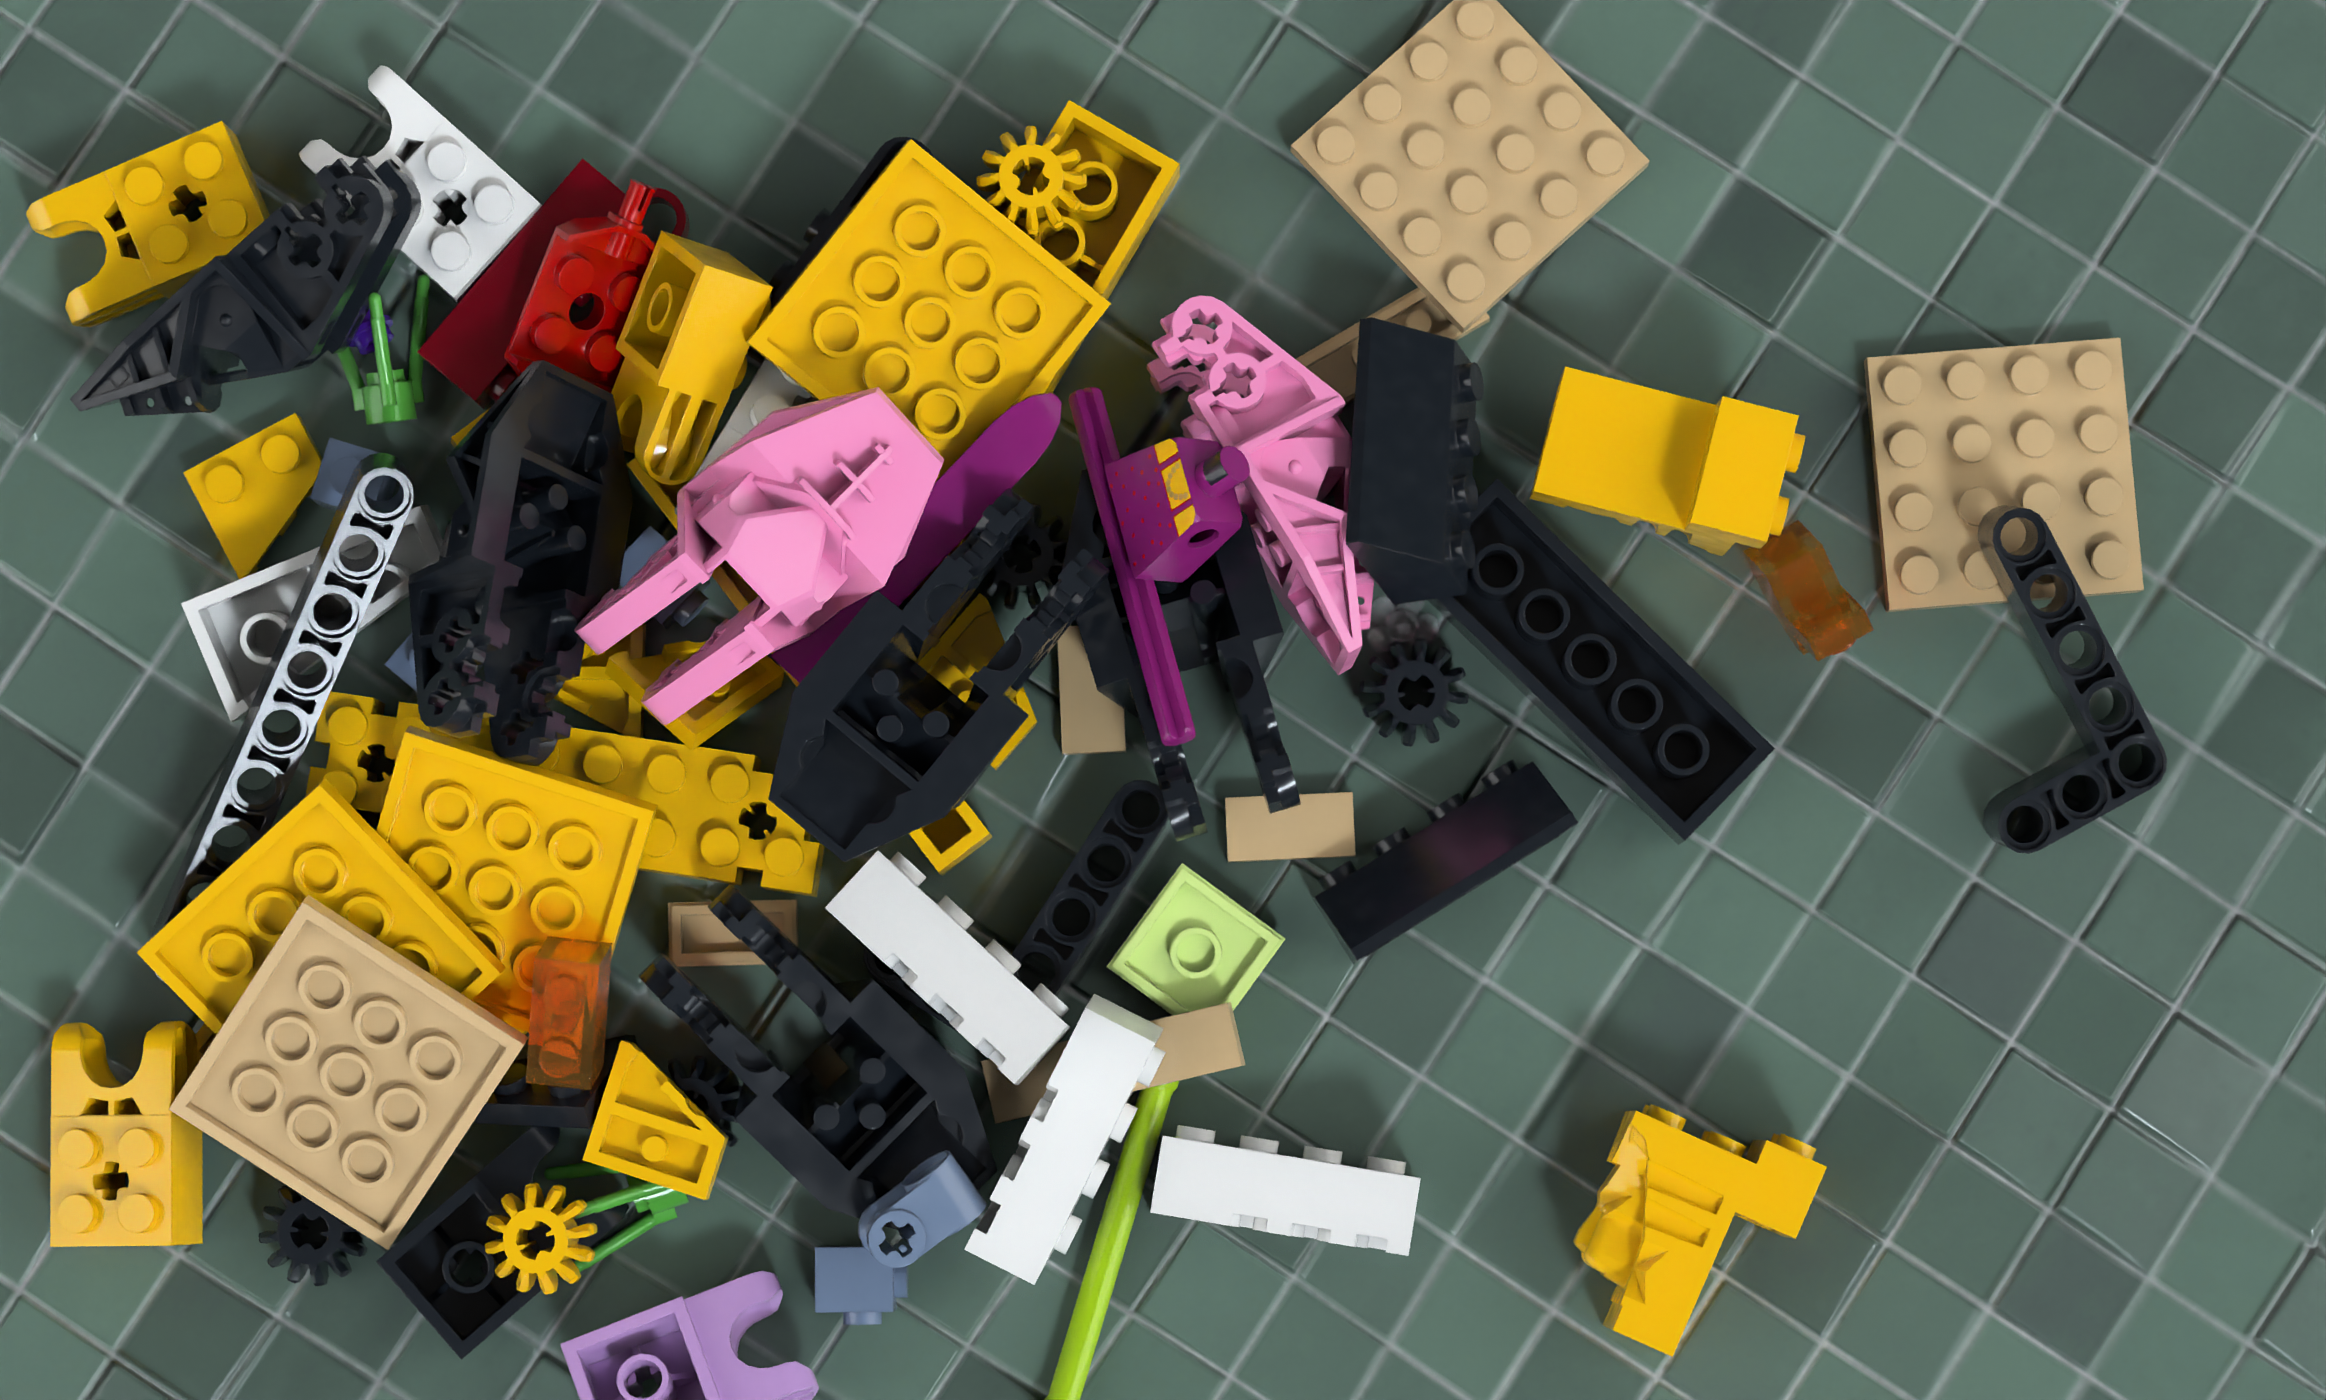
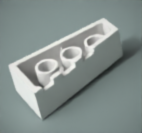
(246, 618)
(949, 967)
(1066, 1138)
(1286, 1193)

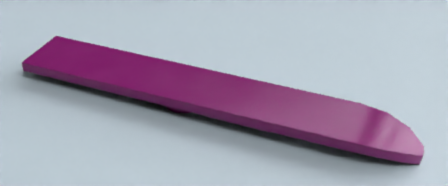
(952, 511)

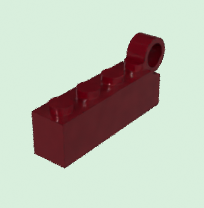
(476, 333)

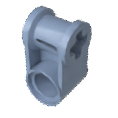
(925, 1206)

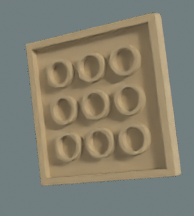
(1469, 157)
(1993, 431)
(348, 1072)

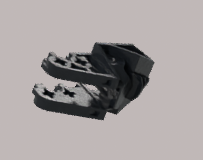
(270, 301)
(521, 562)
(1210, 617)
(881, 741)
(862, 1103)

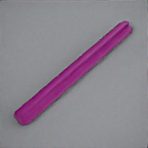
(1138, 595)

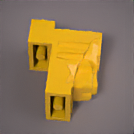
(1668, 460)
(1670, 1209)

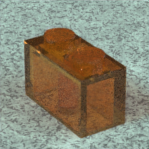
(568, 1012)

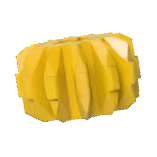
(1055, 177)
(550, 1260)

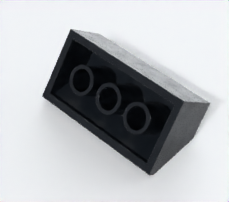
(1413, 461)
(1444, 860)

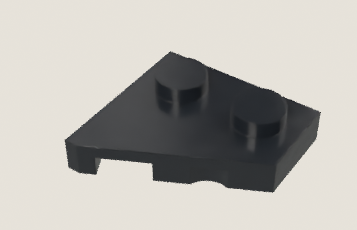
(545, 1105)

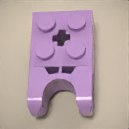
(688, 1350)

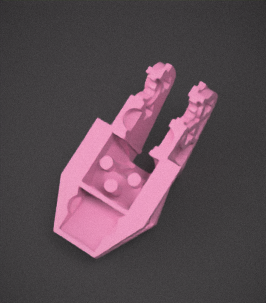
(1296, 458)
(804, 512)

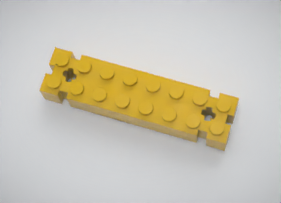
(698, 792)

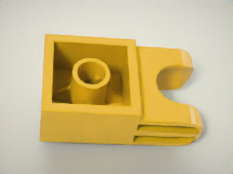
(143, 222)
(684, 353)
(117, 1129)

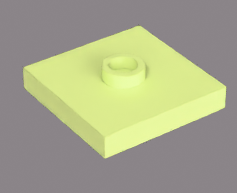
(1195, 947)

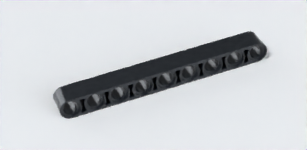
(295, 692)

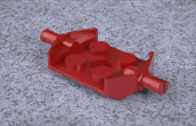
(584, 257)

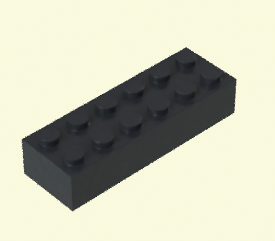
(1599, 670)

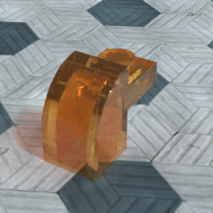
(1807, 593)

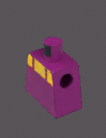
(1176, 504)

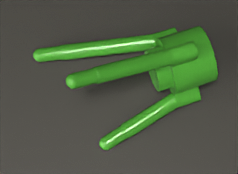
(387, 393)
(643, 1193)

